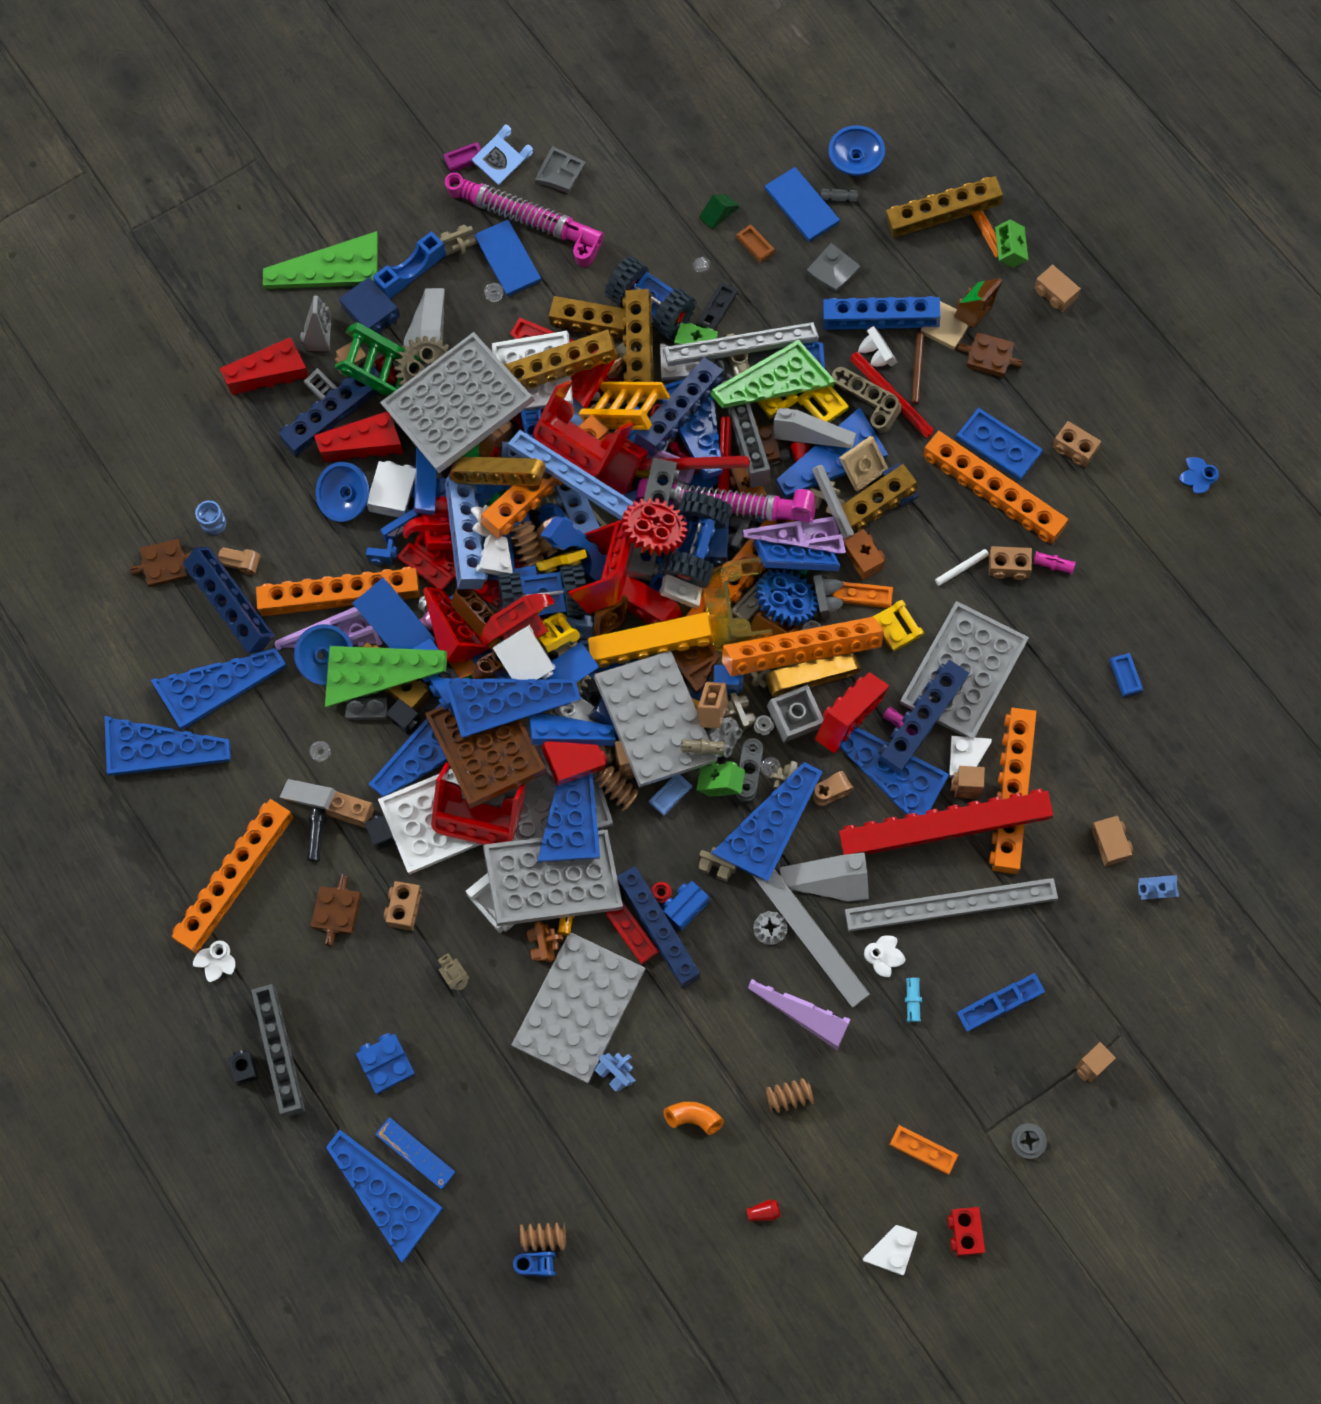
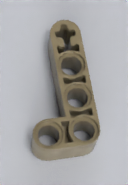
(864, 395)

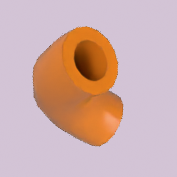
(693, 1113)

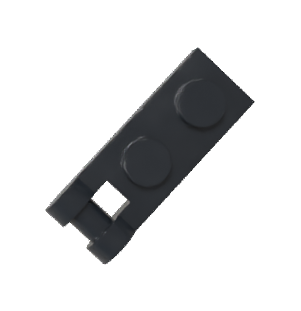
(717, 306)

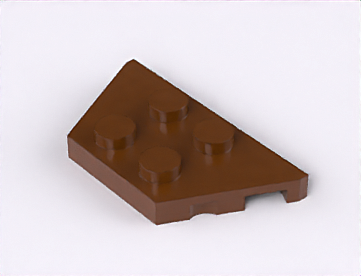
(696, 664)

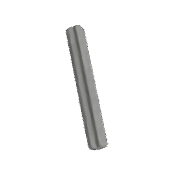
(832, 501)

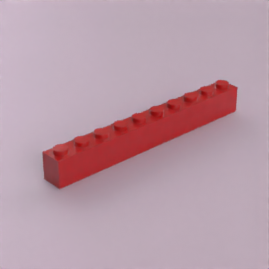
(947, 824)

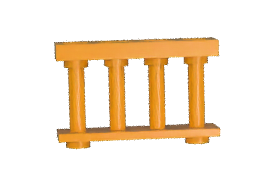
(615, 417)

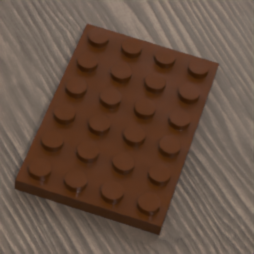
(489, 760)

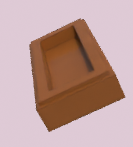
(755, 243)

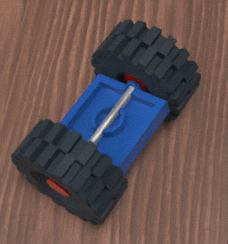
(668, 305)
(706, 515)
(556, 584)

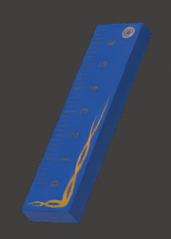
(415, 1153)

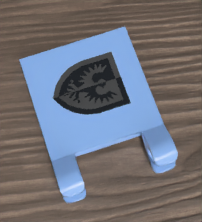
(499, 158)

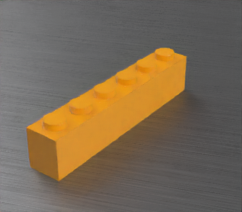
(651, 640)

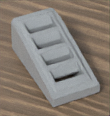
(313, 377)

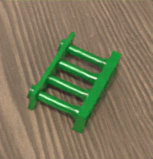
(375, 343)

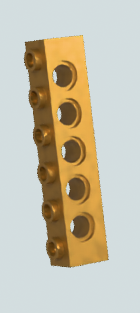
(937, 215)
(634, 300)
(565, 356)

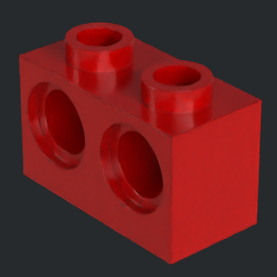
(973, 1232)

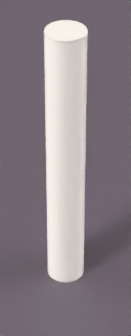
(962, 567)

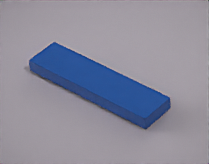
(424, 485)

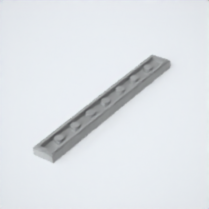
(740, 344)
(814, 939)

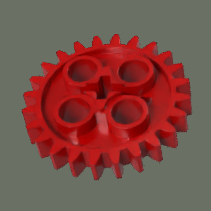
(654, 526)

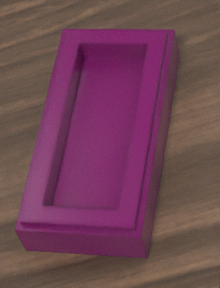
(461, 157)

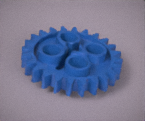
(786, 597)

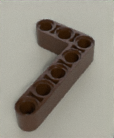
(477, 614)

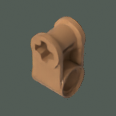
(835, 787)

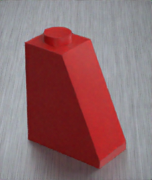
(572, 760)

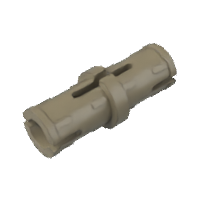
(702, 747)

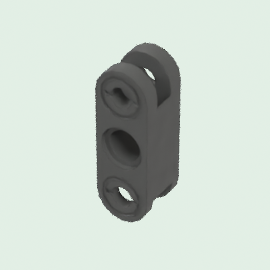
(752, 760)

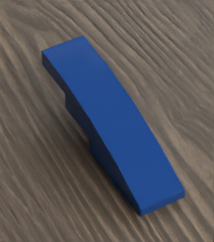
(1001, 1002)

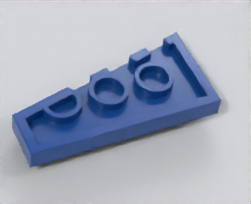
(569, 730)

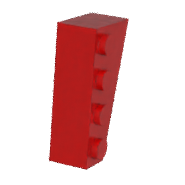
(265, 368)
(360, 439)
(648, 603)
(850, 711)

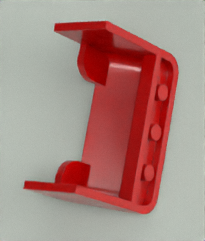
(571, 441)
(610, 587)
(479, 824)

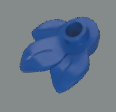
(1196, 475)

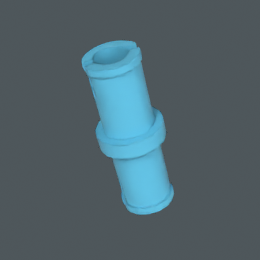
(913, 1000)

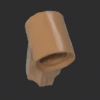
(244, 561)

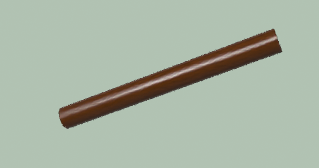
(917, 368)

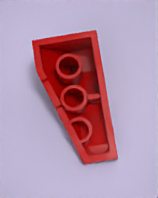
(450, 629)

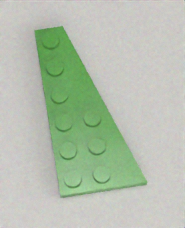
(336, 265)
(779, 375)
(368, 670)

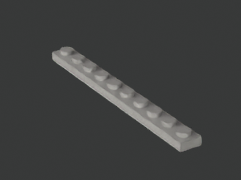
(951, 904)

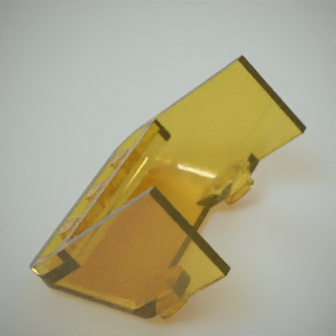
(718, 606)

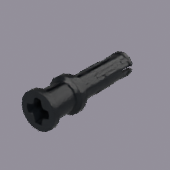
(317, 821)

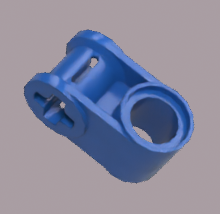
(529, 420)
(537, 1264)

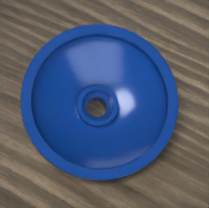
(860, 143)
(333, 491)
(313, 641)

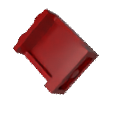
(623, 467)

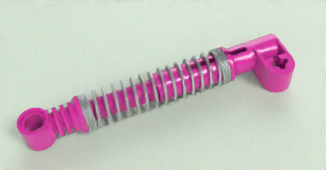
(561, 226)
(772, 507)

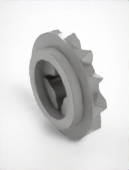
(763, 934)

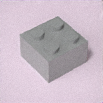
(795, 713)

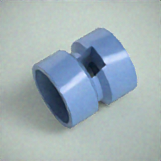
(210, 517)

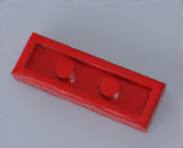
(425, 567)
(632, 934)

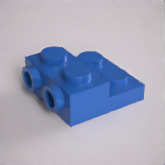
(385, 1063)

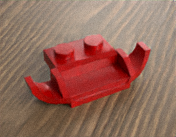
(434, 530)
(518, 616)

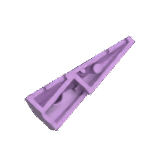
(819, 535)
(349, 621)
(814, 1019)

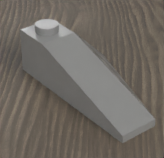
(428, 318)
(317, 327)
(801, 427)
(833, 877)

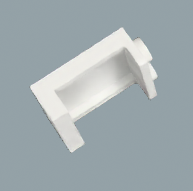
(391, 489)
(524, 656)
(481, 896)

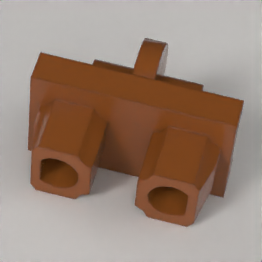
(547, 942)

